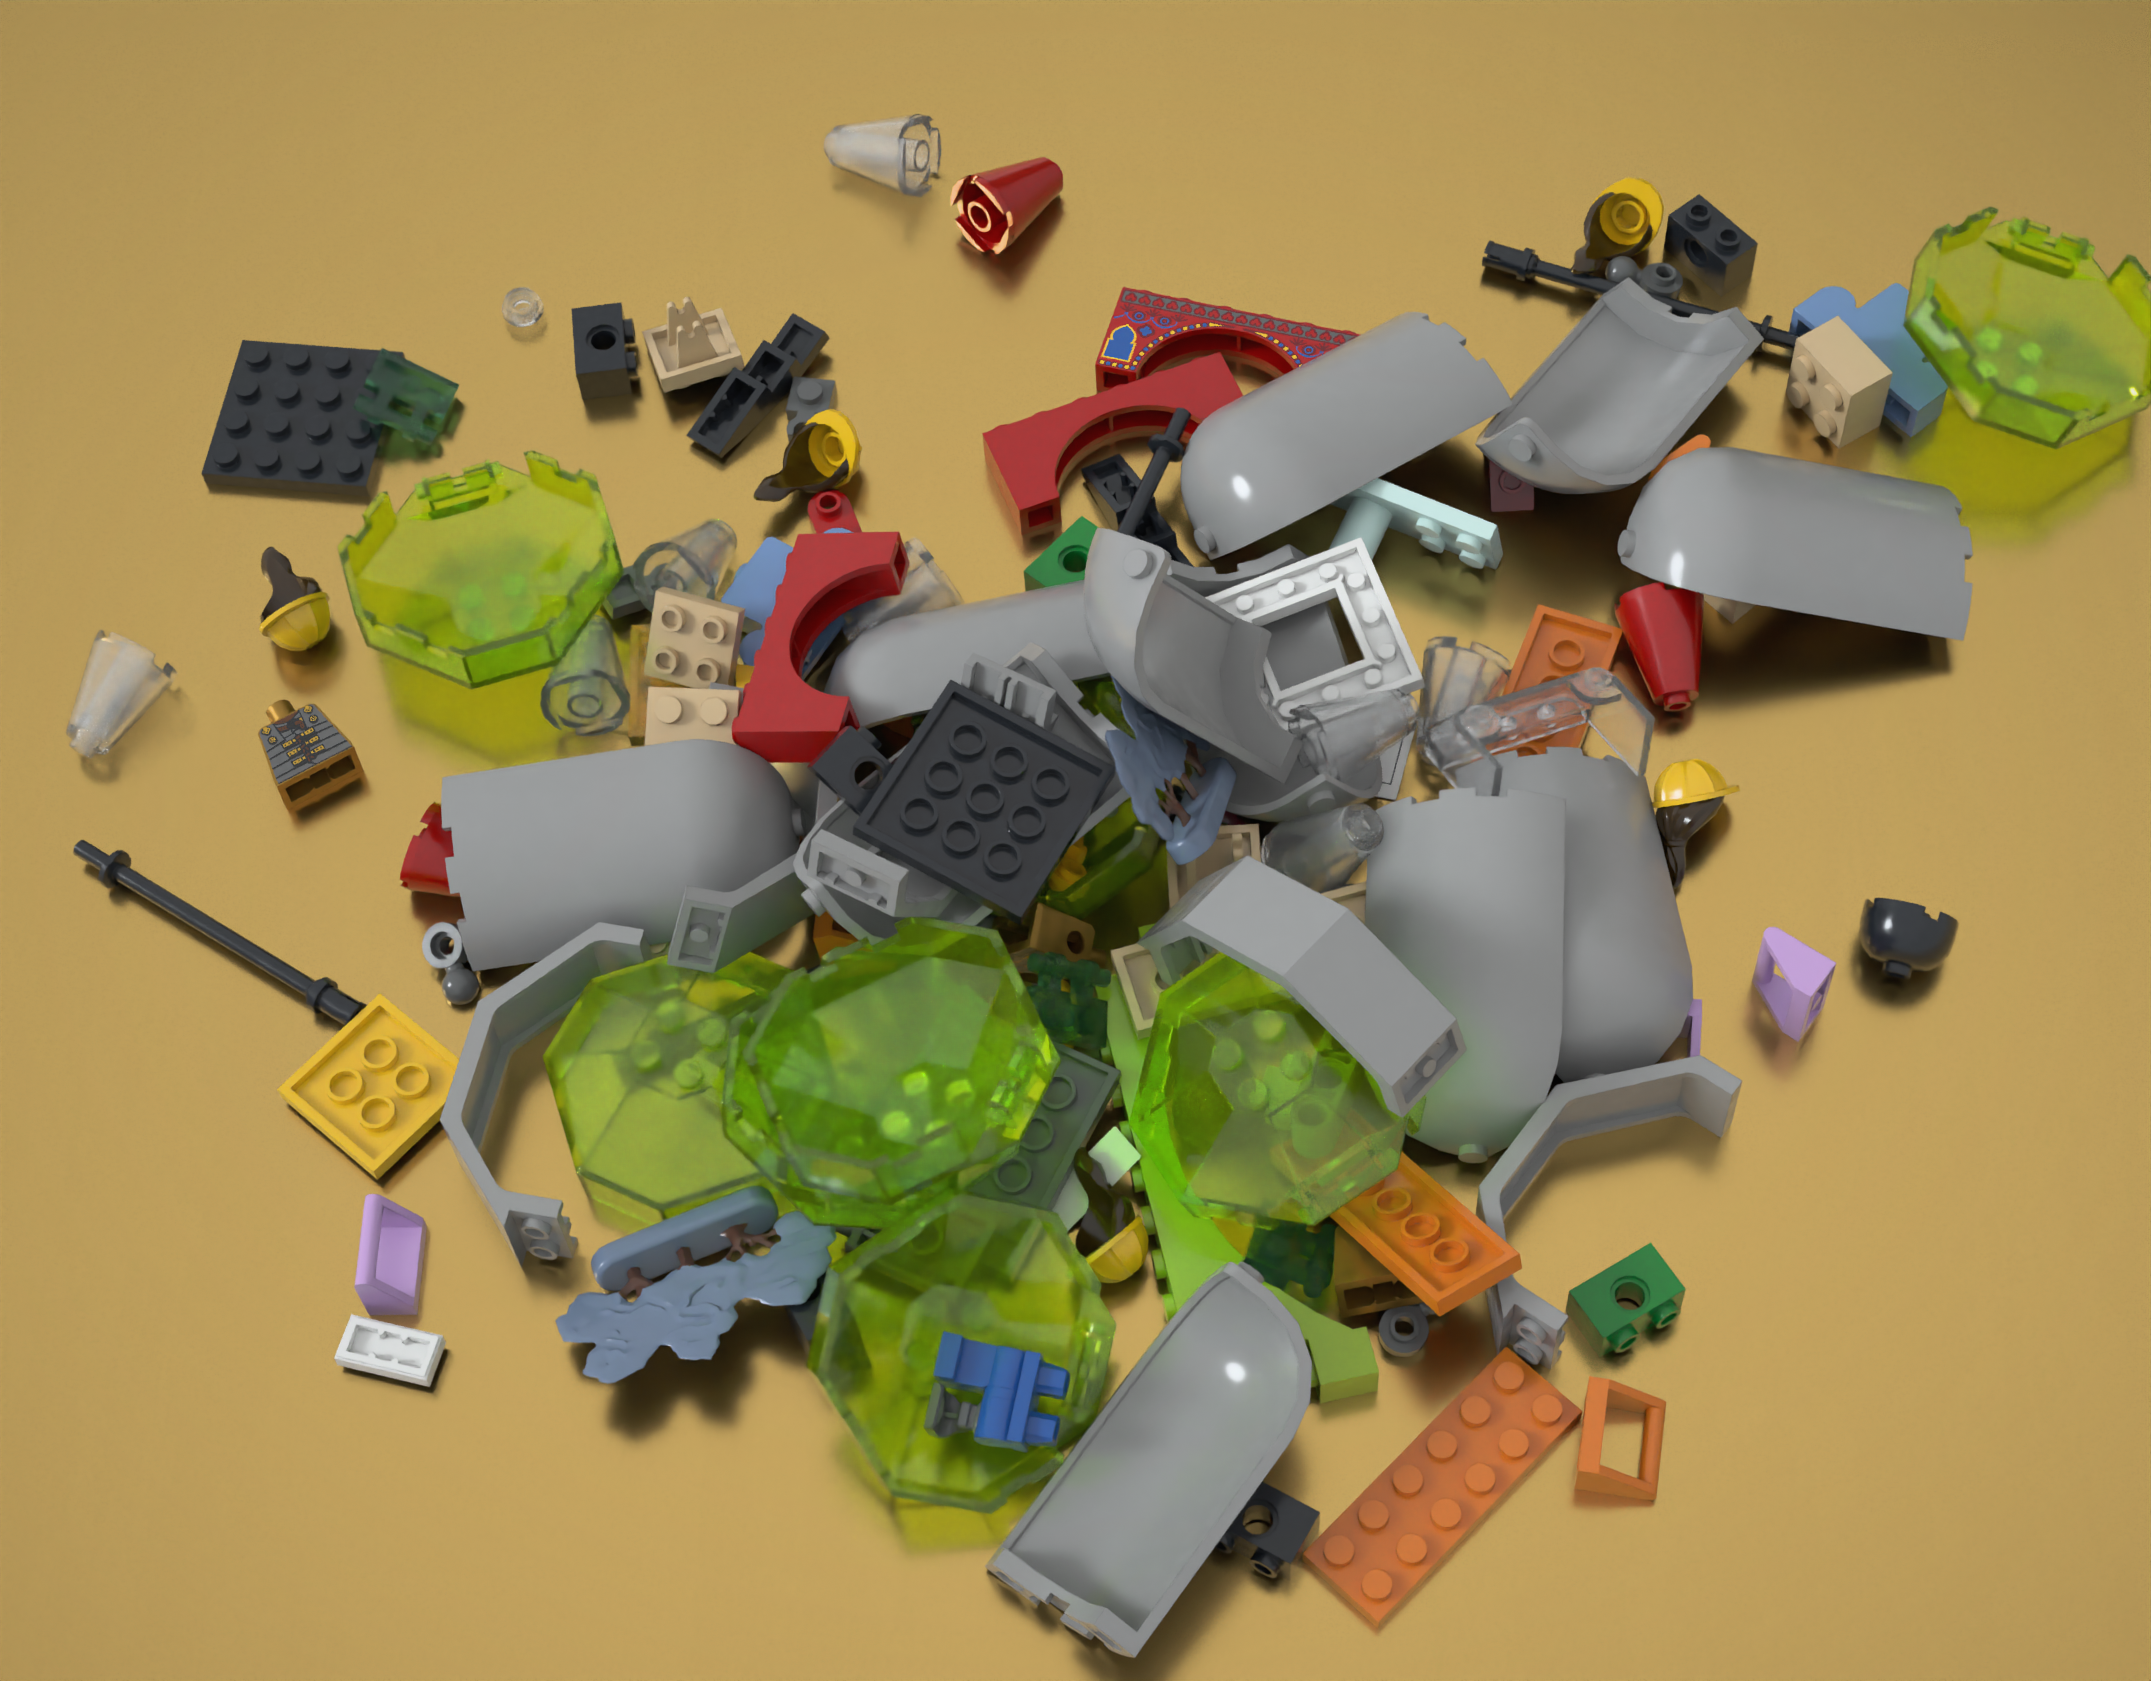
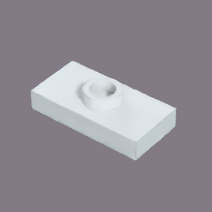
(390, 1350)

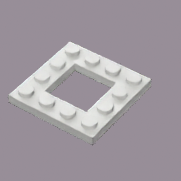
(1351, 577)

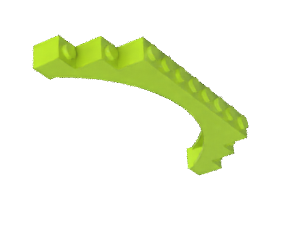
(1196, 1248)

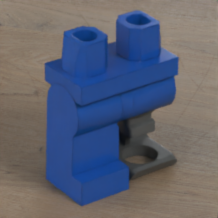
(1010, 1391)

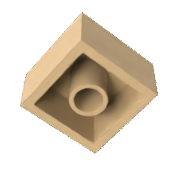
(1838, 382)

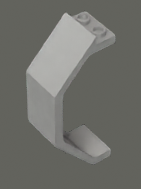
(887, 881)
(724, 926)
(1324, 963)
(499, 1028)
(1574, 1111)

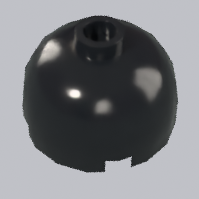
(1905, 936)

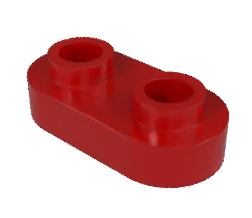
(837, 517)

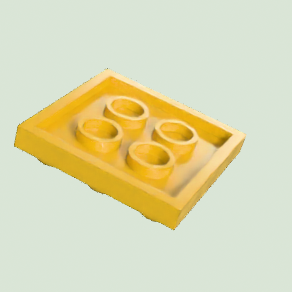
(374, 1086)

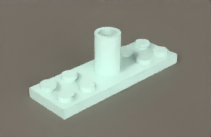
(1437, 525)

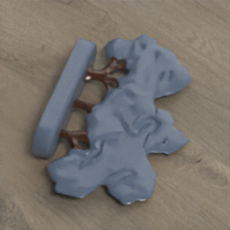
(1158, 758)
(693, 1301)

